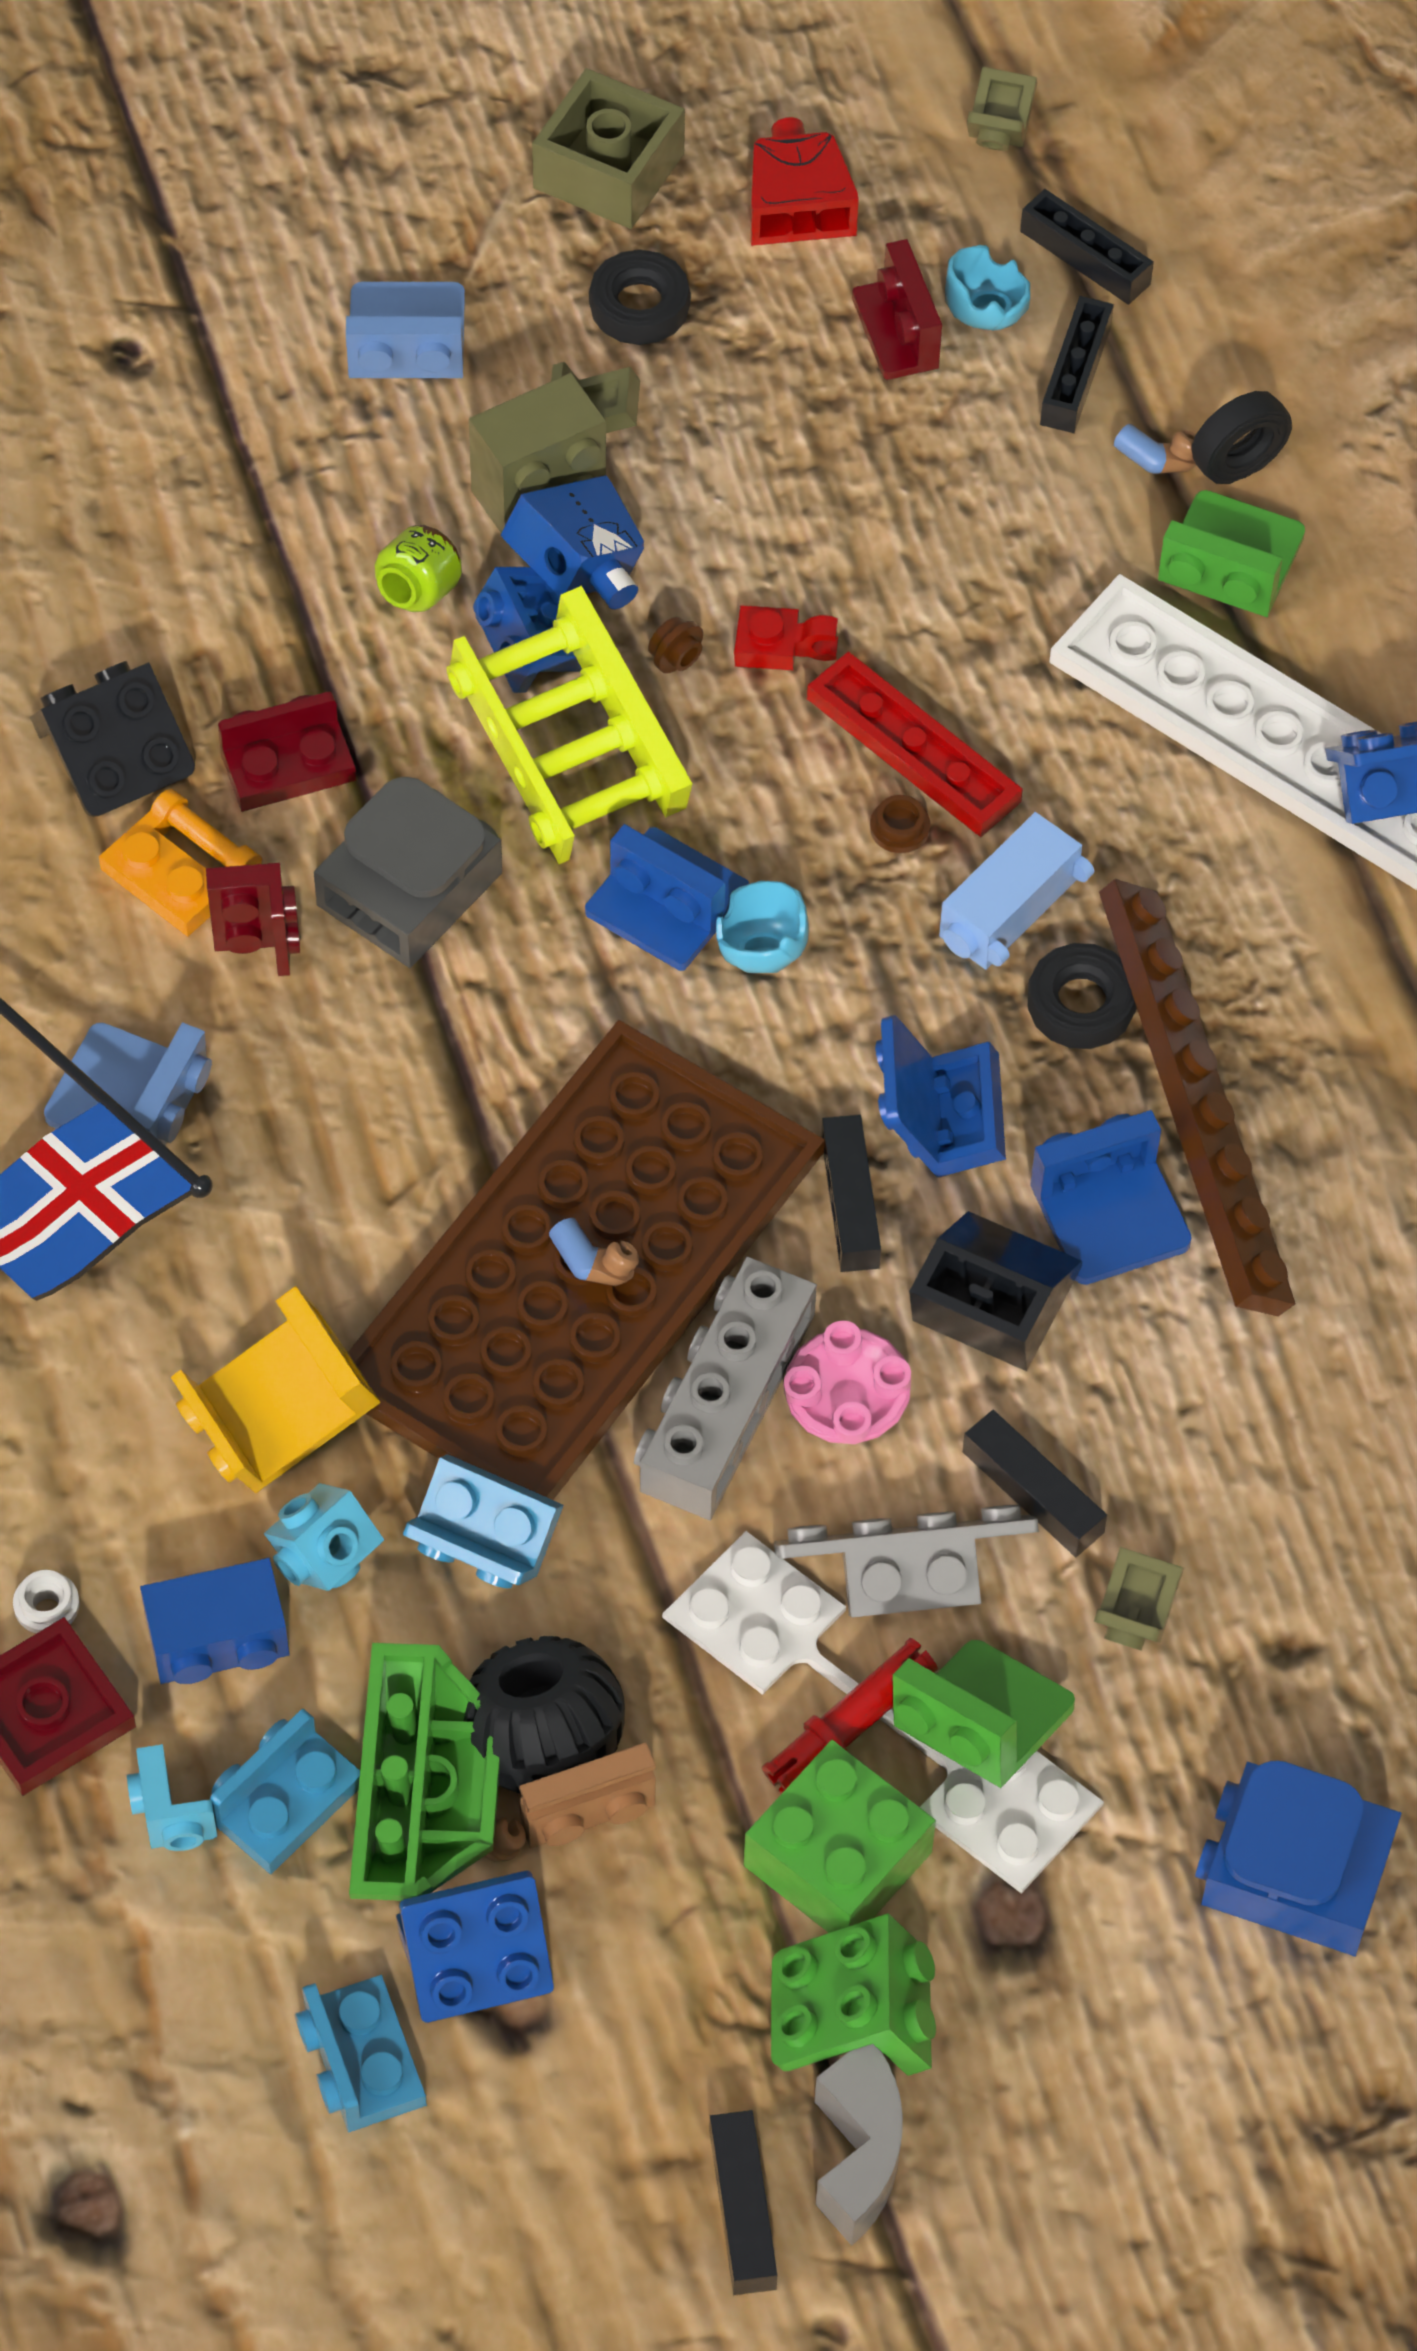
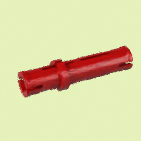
(845, 1719)

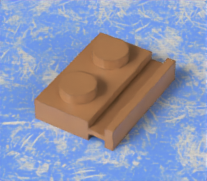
(588, 1795)

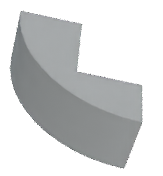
(867, 2109)

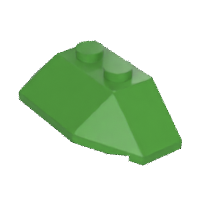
(422, 1783)

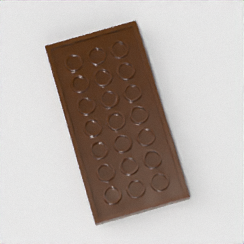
(493, 1334)

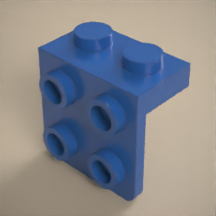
(941, 1104)
(1109, 1197)

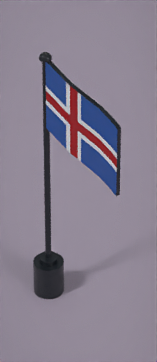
(83, 1186)

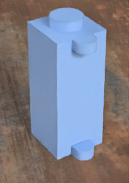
(1011, 891)

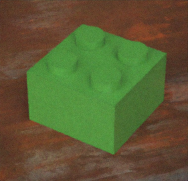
(839, 1841)

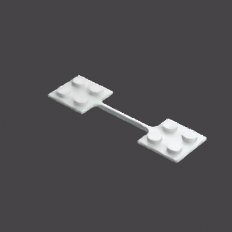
(767, 1616)

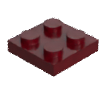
(54, 1707)

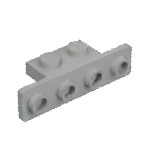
(909, 1565)

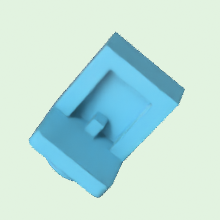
(168, 1825)

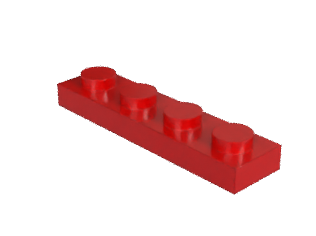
(914, 744)

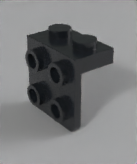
(115, 737)

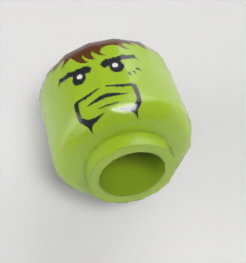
(417, 568)

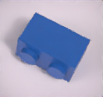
(215, 1622)

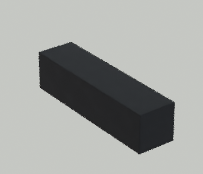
(1086, 246)
(1076, 364)
(851, 1193)
(1034, 1483)
(743, 2202)

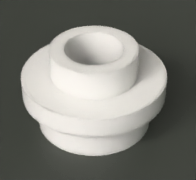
(42, 1586)

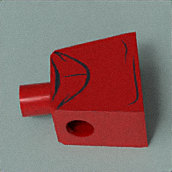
(800, 187)

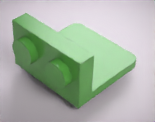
(1230, 552)
(980, 1709)
(852, 1993)

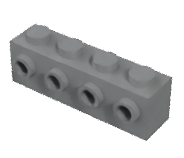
(726, 1388)

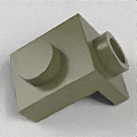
(1001, 109)
(612, 393)
(1138, 1598)

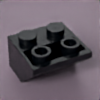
(992, 1289)

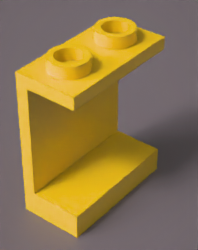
(277, 1397)

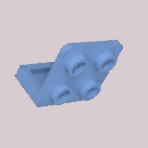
(406, 330)
(138, 1074)

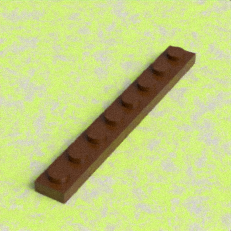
(1197, 1099)

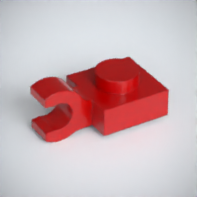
(774, 637)

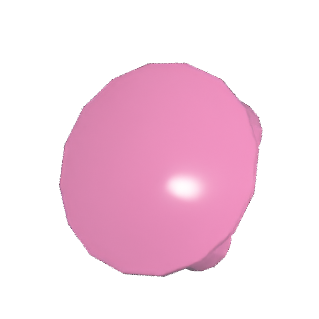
(847, 1384)

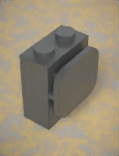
(408, 868)

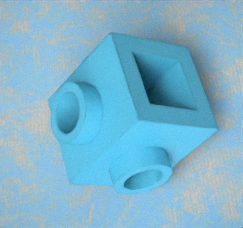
(322, 1538)

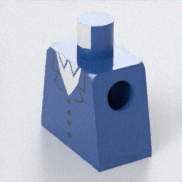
(578, 539)

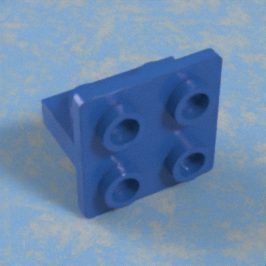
(1377, 773)
(662, 895)
(475, 1946)

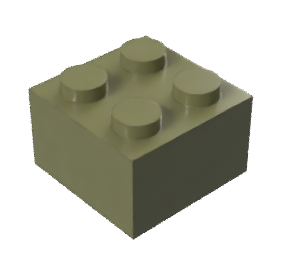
(608, 148)
(534, 445)

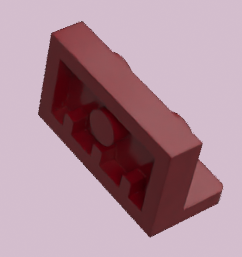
(900, 315)
(285, 751)
(253, 911)

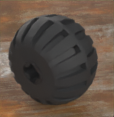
(545, 1708)

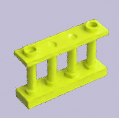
(601, 679)

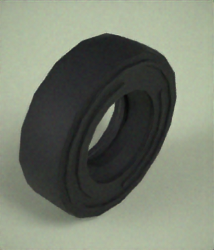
(635, 325)
(1253, 413)
(1075, 1028)

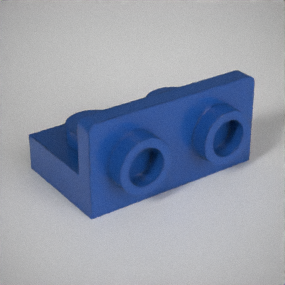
(516, 607)

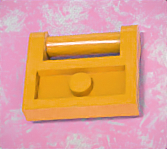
(161, 871)

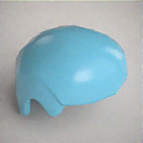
(984, 291)
(763, 927)

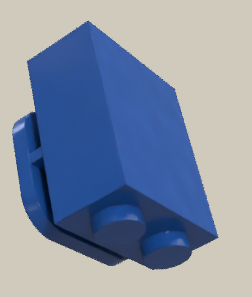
(1298, 1854)

